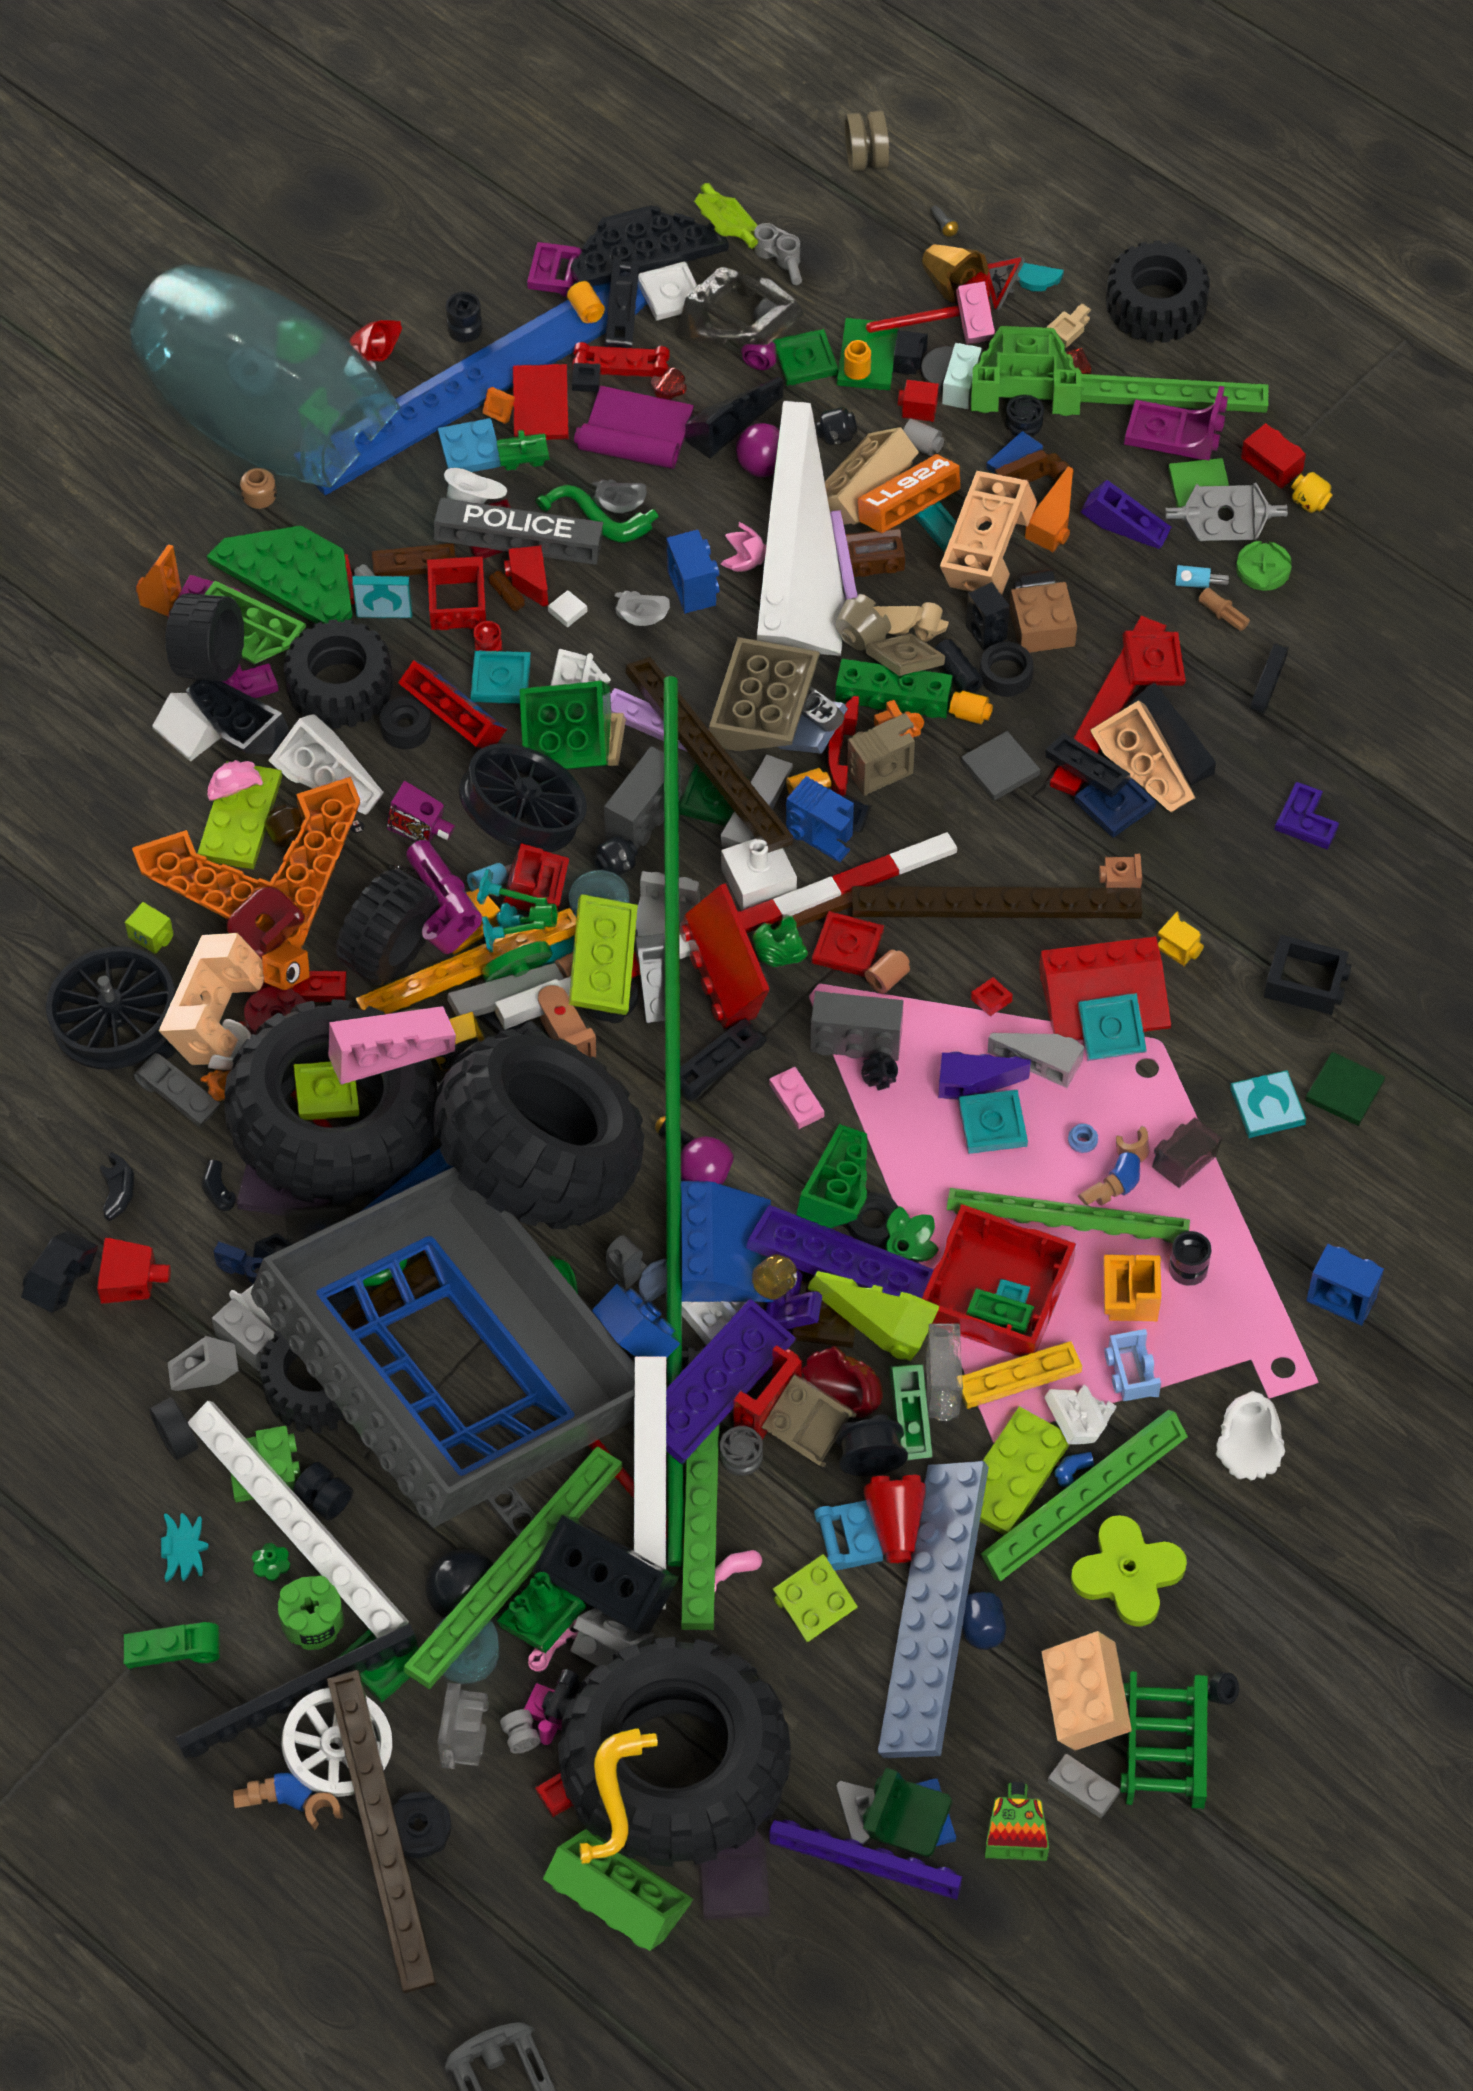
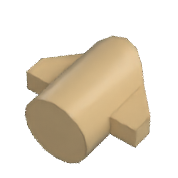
(930, 622)

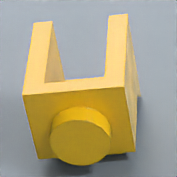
(1180, 940)

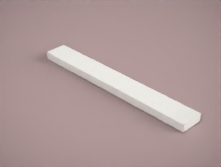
(650, 1459)

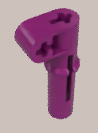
(455, 906)

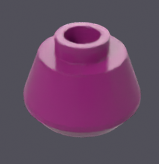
(759, 356)

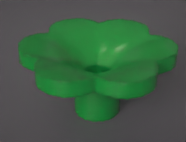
(272, 1566)

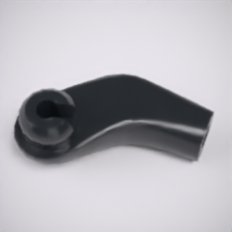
(214, 1187)

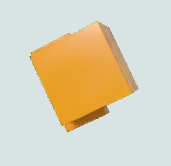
(1132, 1287)

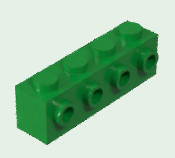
(876, 684)

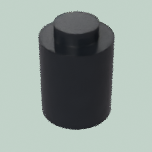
(1034, 579)

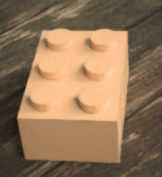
(1086, 1691)

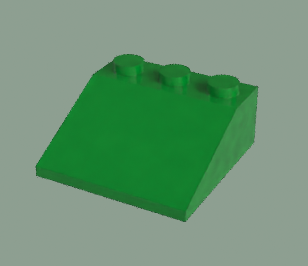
(568, 722)

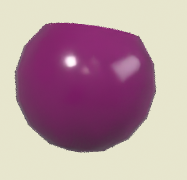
(758, 449)
(706, 1160)

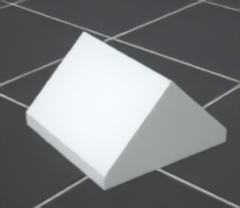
(185, 726)

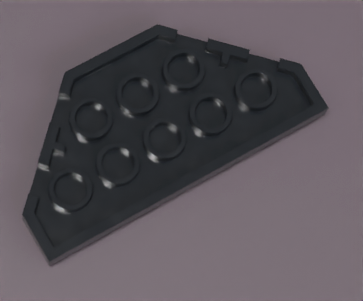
(644, 236)

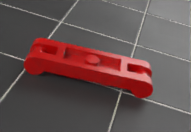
(624, 360)

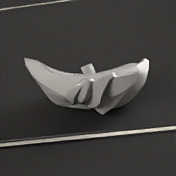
(641, 609)

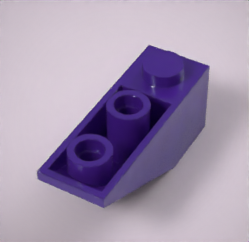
(979, 1074)

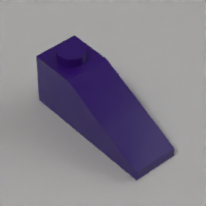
(1123, 515)

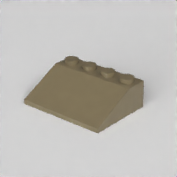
(762, 695)

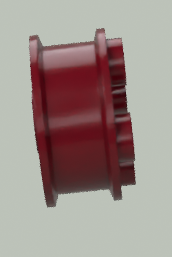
(268, 1003)

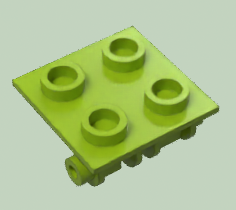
(814, 1598)

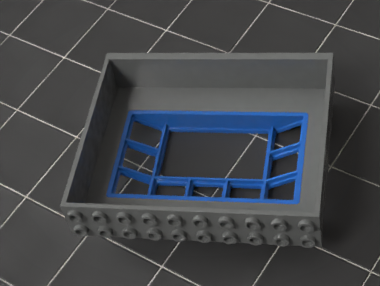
(506, 1295)

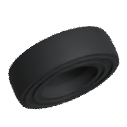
(869, 1235)

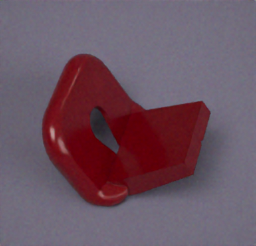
(275, 904)

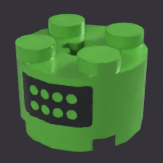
(308, 1596)

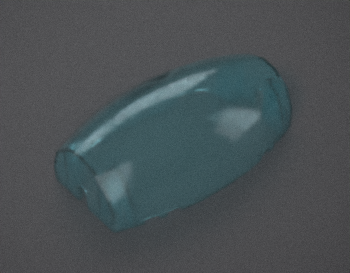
(259, 372)

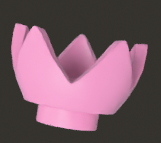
(749, 548)

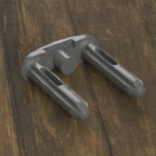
(488, 2045)

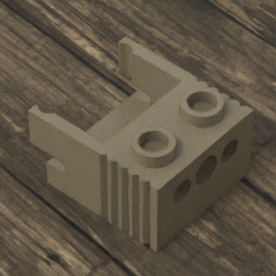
(881, 754)
(807, 1419)

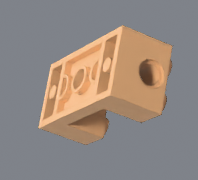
(977, 555)
(216, 970)

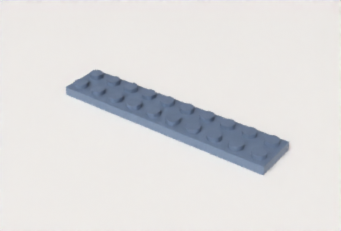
(933, 1611)

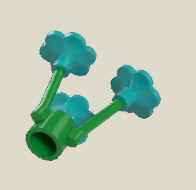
(509, 922)

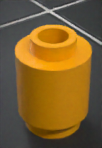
(857, 360)
(970, 707)

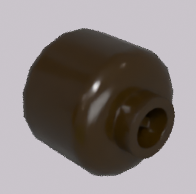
(283, 825)

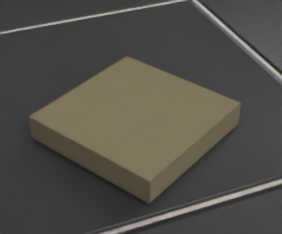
(905, 654)

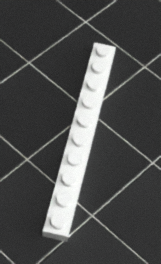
(296, 1520)

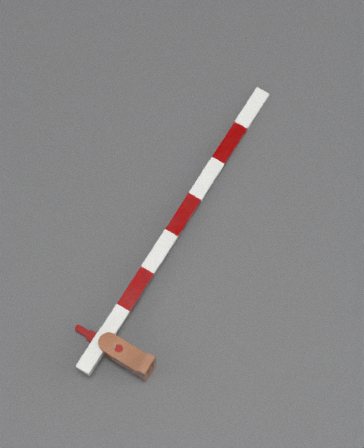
(562, 1020)

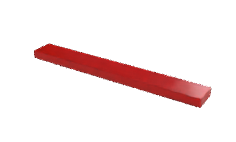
(1109, 702)

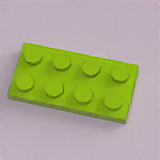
(238, 822)
(603, 954)
(1019, 1468)

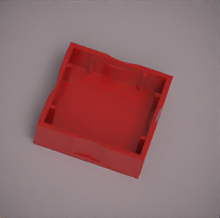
(983, 1252)

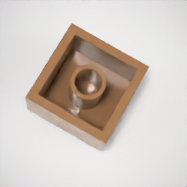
(1043, 617)

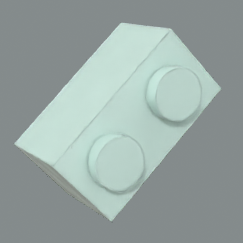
(958, 379)

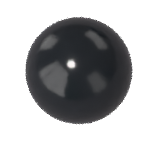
(454, 1577)

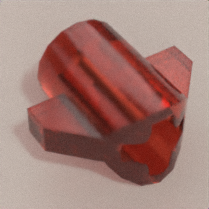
(670, 384)

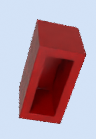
(1273, 455)

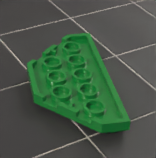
(291, 569)

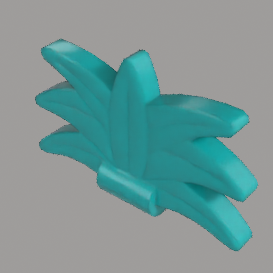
(182, 1547)

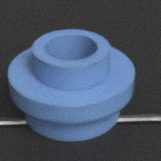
(1083, 1131)

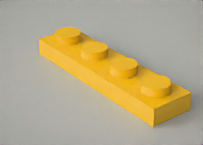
(1020, 1374)

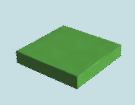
(1188, 474)

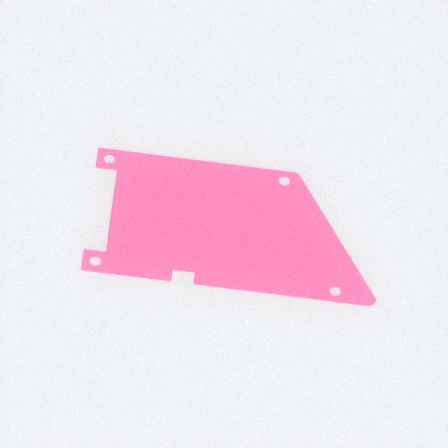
(925, 1153)

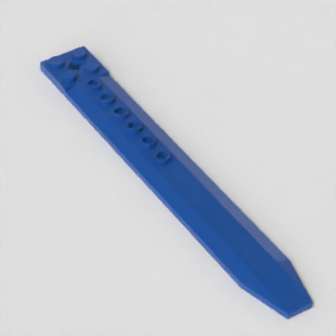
(466, 383)

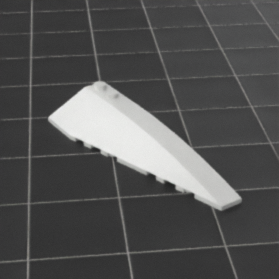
(801, 565)

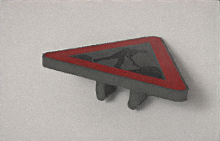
(1001, 278)

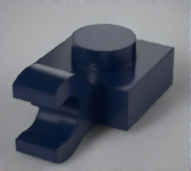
(236, 1260)

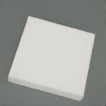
(666, 289)

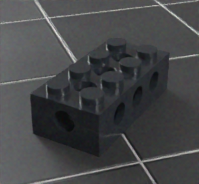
(624, 1567)

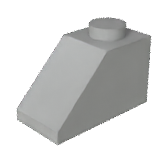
(203, 1364)

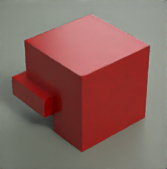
(537, 875)

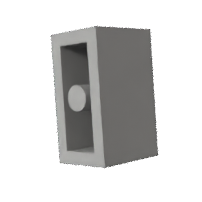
(245, 1330)

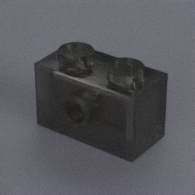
(1186, 1152)

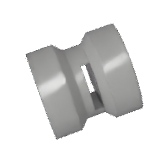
(520, 1731)

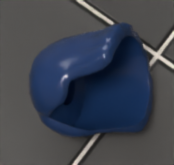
(984, 1620)

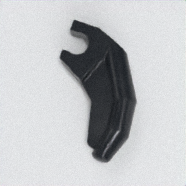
(121, 1185)

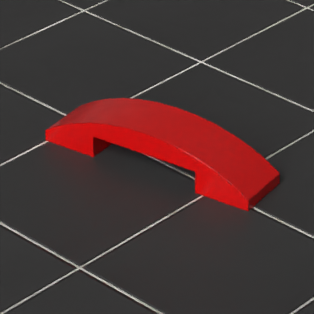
(839, 773)

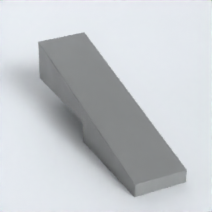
(769, 783)

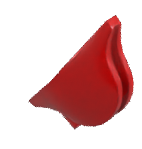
(377, 339)

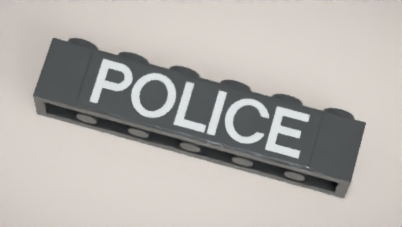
(514, 528)

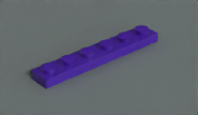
(875, 1862)

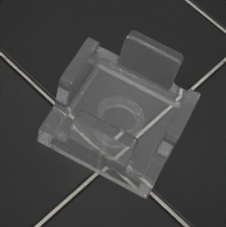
(461, 1730)

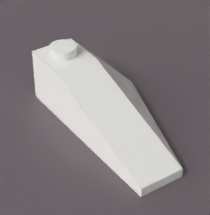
(319, 757)

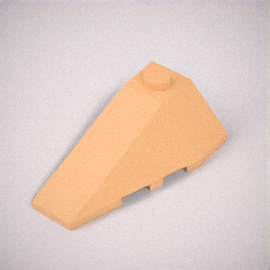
(1139, 748)

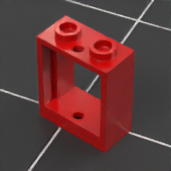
(442, 572)

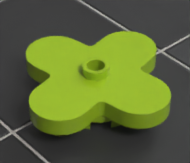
(1133, 1590)

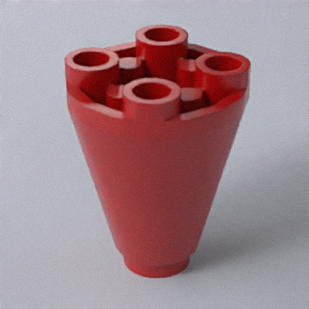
(896, 1514)

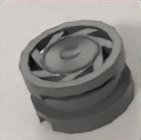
(740, 1451)

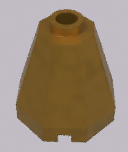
(952, 267)

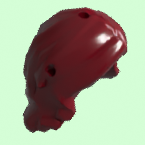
(845, 1380)

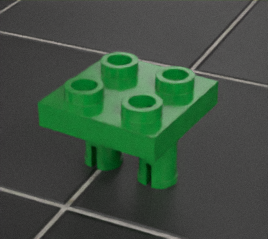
(541, 1613)

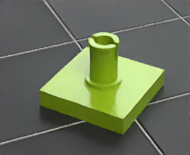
(321, 1093)

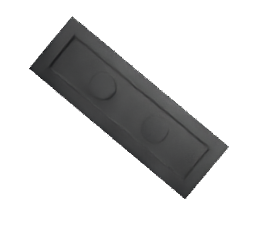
(1087, 765)

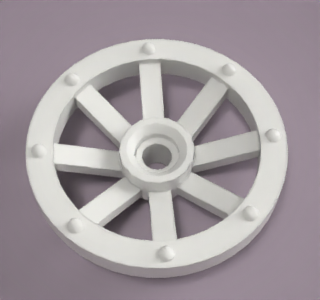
(328, 1735)

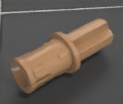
(1223, 609)

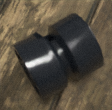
(464, 317)
(1190, 1258)
(324, 1491)

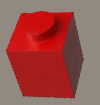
(919, 400)

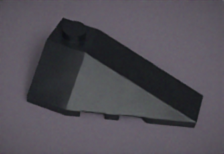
(725, 420)
(239, 717)

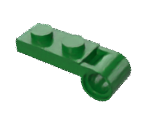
(171, 1644)

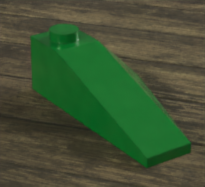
(838, 1182)

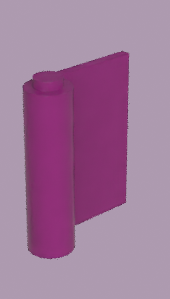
(635, 427)

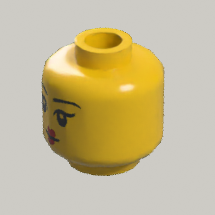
(1311, 492)

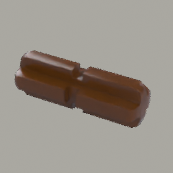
(503, 587)

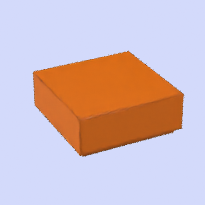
(498, 405)

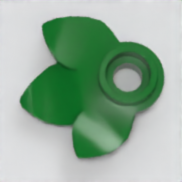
(913, 1233)

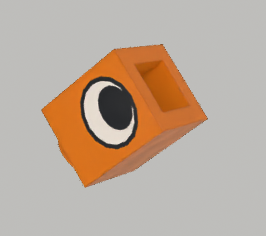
(285, 966)

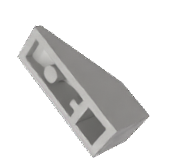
(1050, 1054)

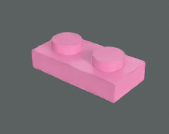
(796, 1097)

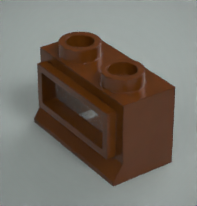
(876, 552)

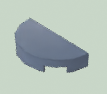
(653, 1281)

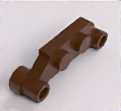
(1034, 467)

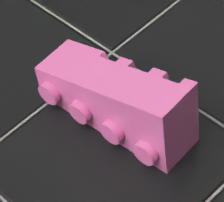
(388, 1042)

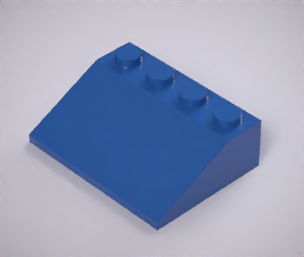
(714, 1242)

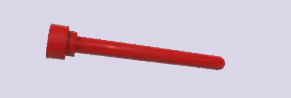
(913, 319)

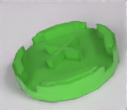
(1263, 565)

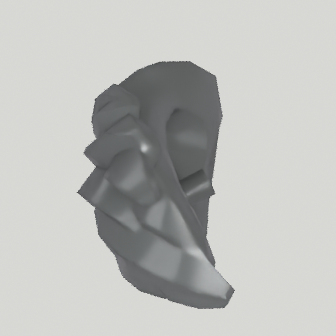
(619, 496)

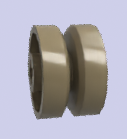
(867, 141)

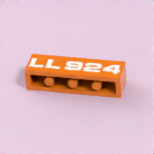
(909, 493)

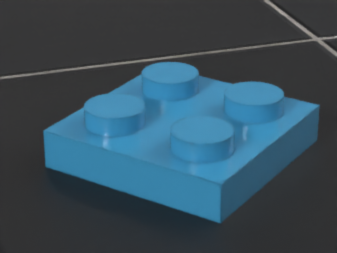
(470, 445)

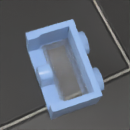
(1132, 1366)

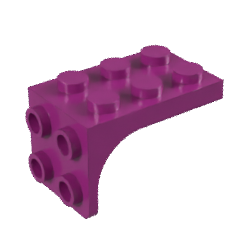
(1177, 429)

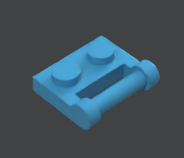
(858, 1534)

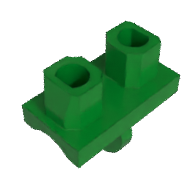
(523, 449)

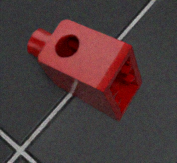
(129, 1271)

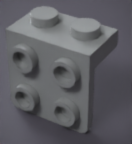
(652, 902)

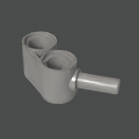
(780, 244)

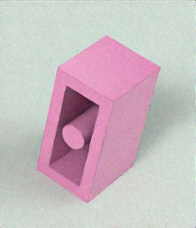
(975, 313)

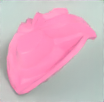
(233, 778)

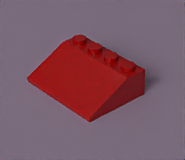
(724, 958)
(1104, 972)

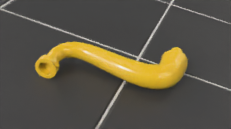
(605, 1764)

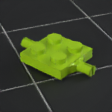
(726, 215)

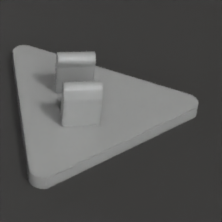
(854, 1803)

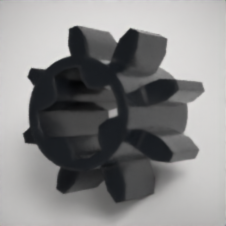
(879, 1071)

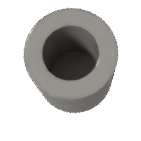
(924, 438)

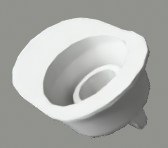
(472, 488)

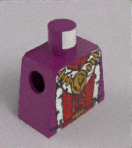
(417, 815)

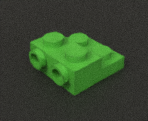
(276, 1448)

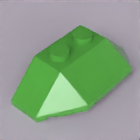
(265, 628)

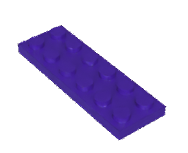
(826, 1250)
(710, 1383)

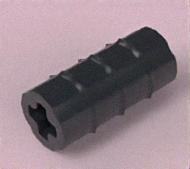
(956, 664)

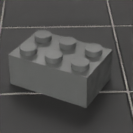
(639, 801)
(856, 1025)

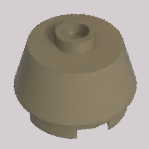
(861, 623)

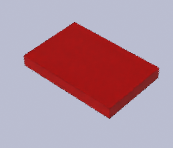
(541, 400)

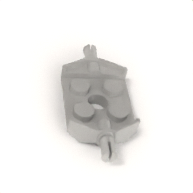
(1246, 503)

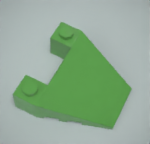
(1026, 364)

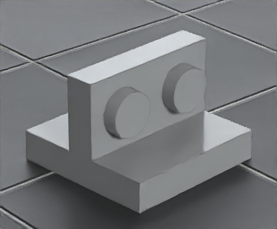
(603, 1637)

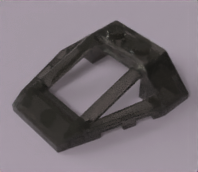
(696, 323)

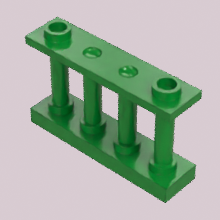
(1192, 1756)

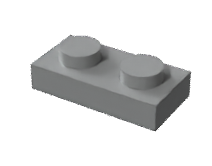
(1083, 1786)

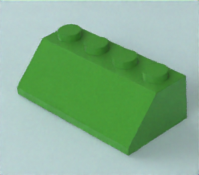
(618, 1891)

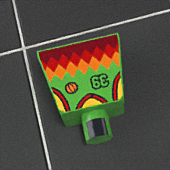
(1017, 1827)

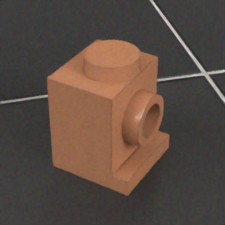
(1121, 872)

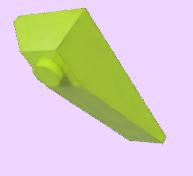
(886, 1319)

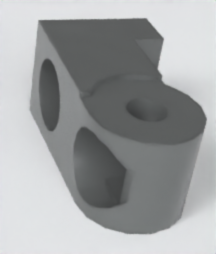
(624, 1262)

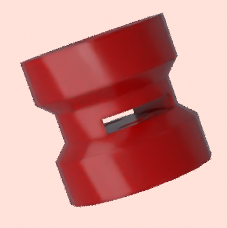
(487, 636)

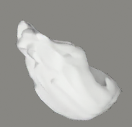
(1251, 1437)

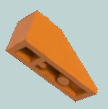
(1051, 518)
(161, 584)

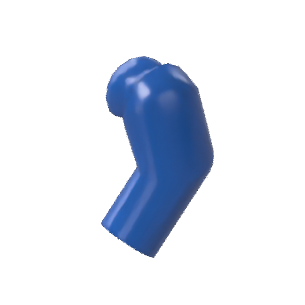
(1069, 1466)

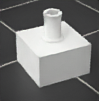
(756, 874)

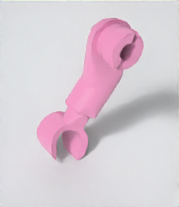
(737, 1563)
(539, 1660)

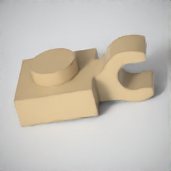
(1071, 326)

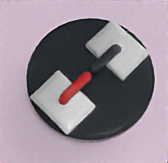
(357, 826)

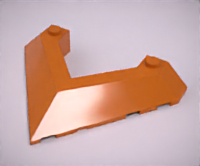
(301, 877)

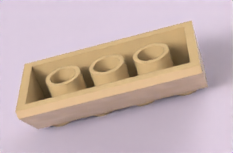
(868, 466)

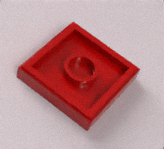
(1154, 658)
(847, 944)

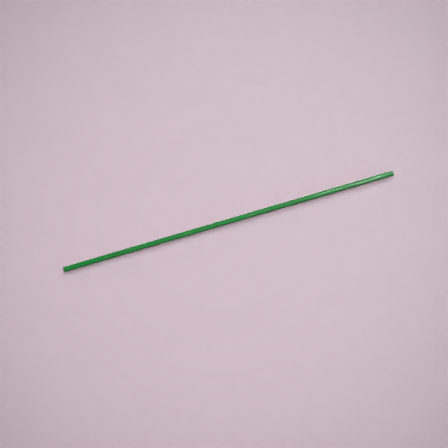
(673, 1096)

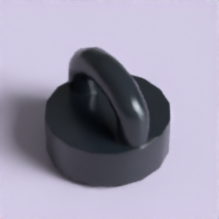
(1223, 1688)

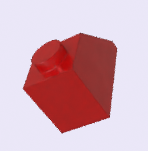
(528, 573)

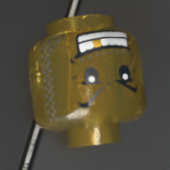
(774, 1276)

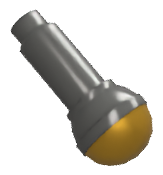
(948, 226)

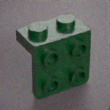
(906, 1814)

